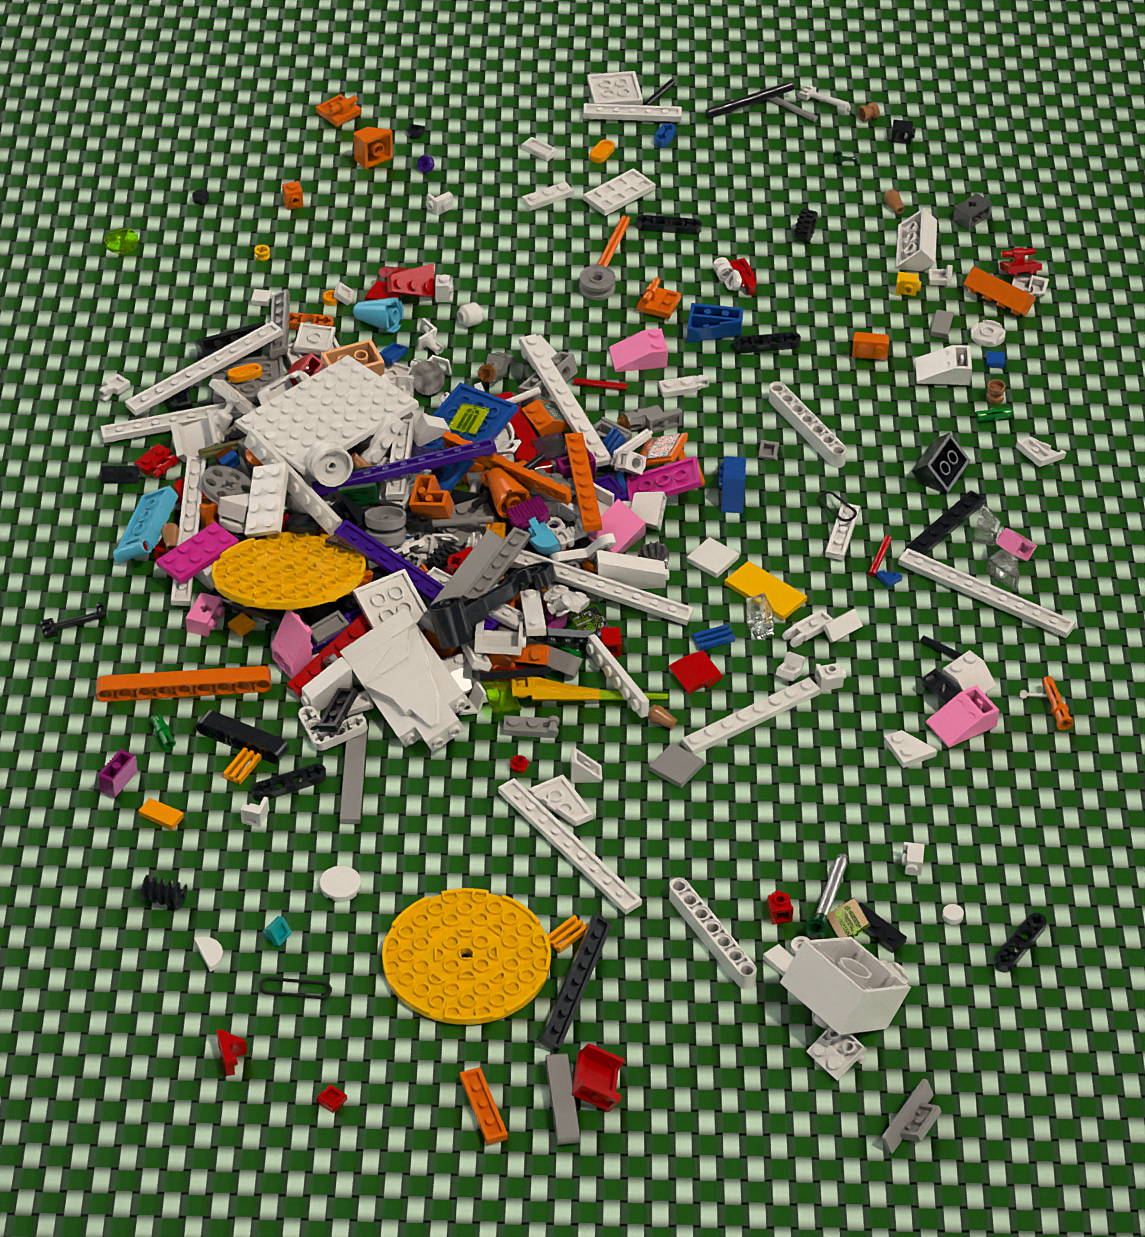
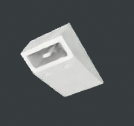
(945, 366)

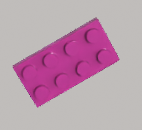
(670, 479)
(196, 553)

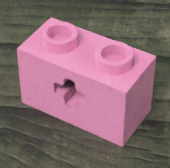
(1016, 544)
(204, 614)

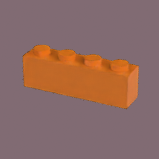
(999, 290)

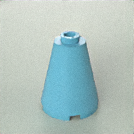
(380, 313)

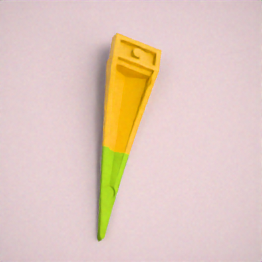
(549, 690)

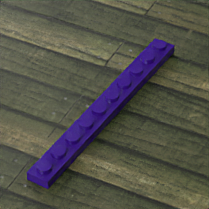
(413, 465)
(393, 563)

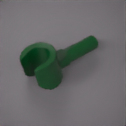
(839, 158)

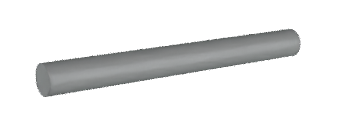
(793, 108)

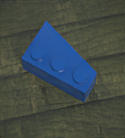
(713, 322)
(732, 484)

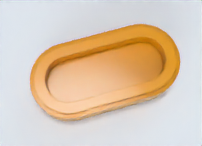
(602, 151)
(245, 373)

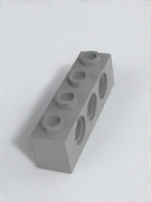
(566, 366)

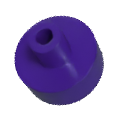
(425, 163)

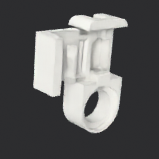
(566, 536)

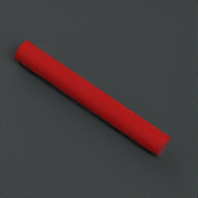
(600, 384)
(879, 557)

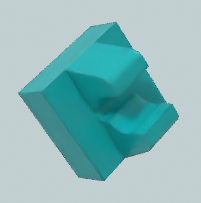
(277, 931)

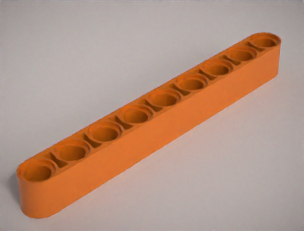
(183, 683)

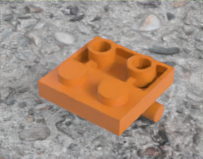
(339, 109)
(658, 300)

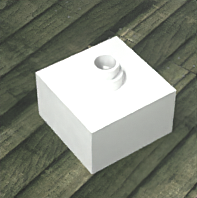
(844, 985)

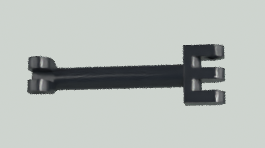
(51, 629)

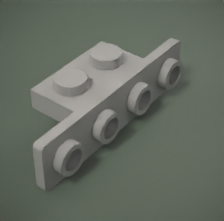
(913, 1119)

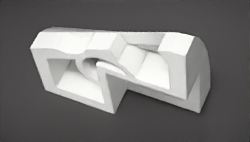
(1035, 286)

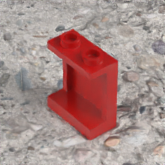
(597, 1077)

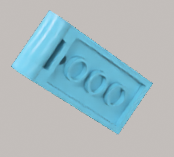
(146, 524)

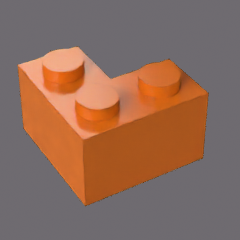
(429, 499)

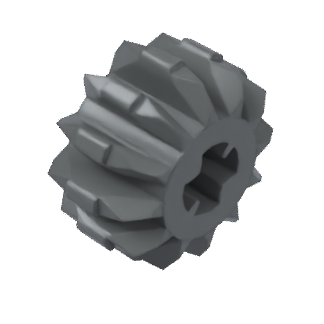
(654, 551)

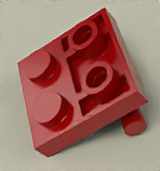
(1019, 263)

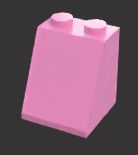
(623, 523)

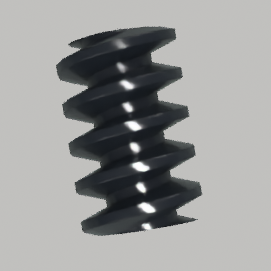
(163, 893)

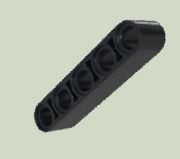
(242, 735)

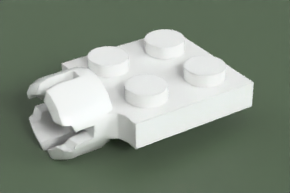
(562, 600)

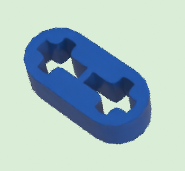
(664, 135)

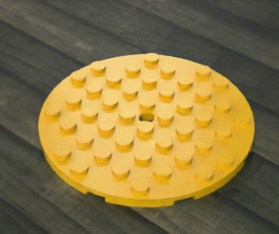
(287, 571)
(434, 980)

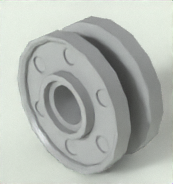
(597, 282)

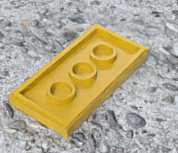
(753, 581)

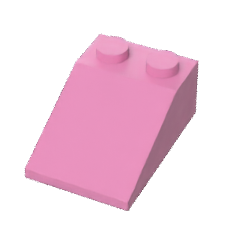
(640, 351)

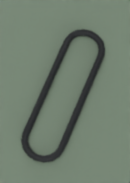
(830, 492)
(295, 994)

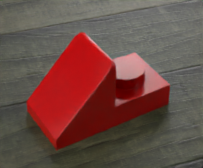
(230, 1047)

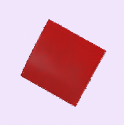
(695, 671)

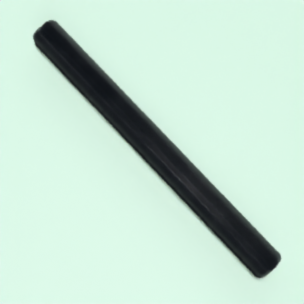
(749, 99)

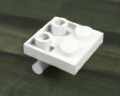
(837, 1052)

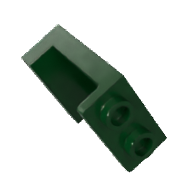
(362, 493)

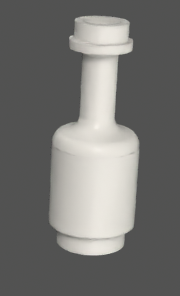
(224, 414)

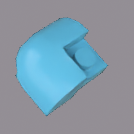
(542, 538)

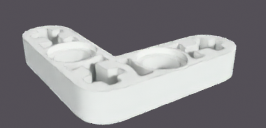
(602, 543)
(315, 736)

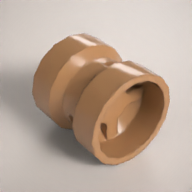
(869, 111)
(995, 391)

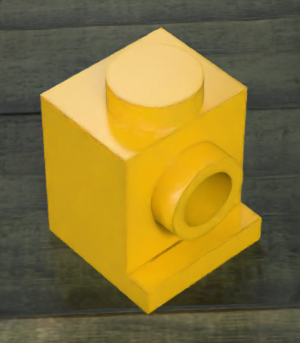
(907, 284)

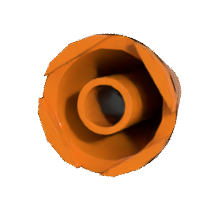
(505, 490)

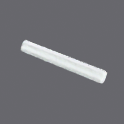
(635, 442)

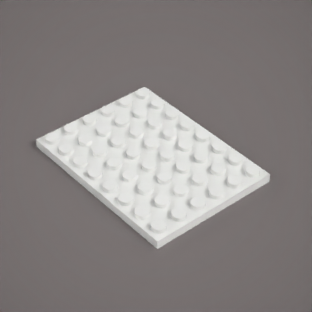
(335, 404)

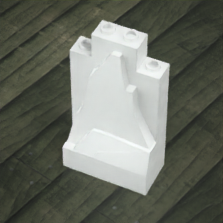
(408, 681)

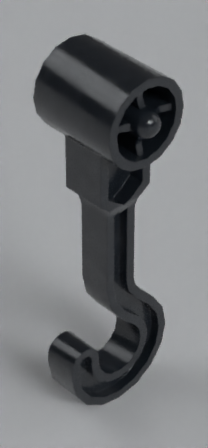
(454, 617)

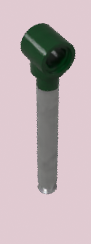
(817, 926)

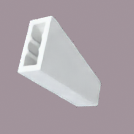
(632, 570)

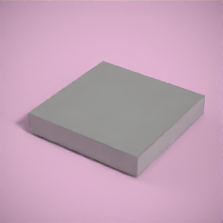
(676, 765)

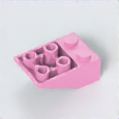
(292, 645)
(964, 717)

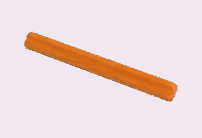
(614, 241)

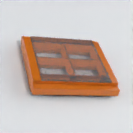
(663, 448)

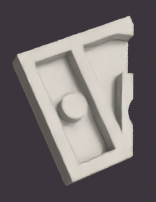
(908, 749)

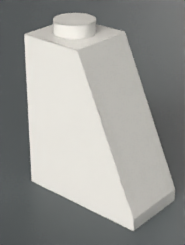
(324, 686)

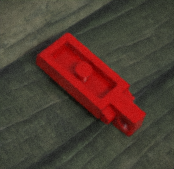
(746, 273)

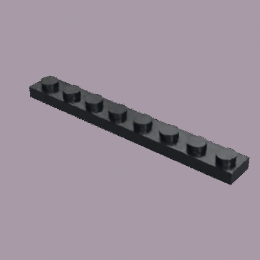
(575, 983)

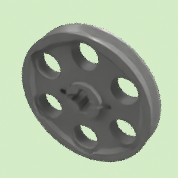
(224, 484)

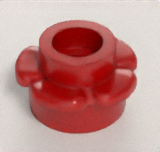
(519, 764)

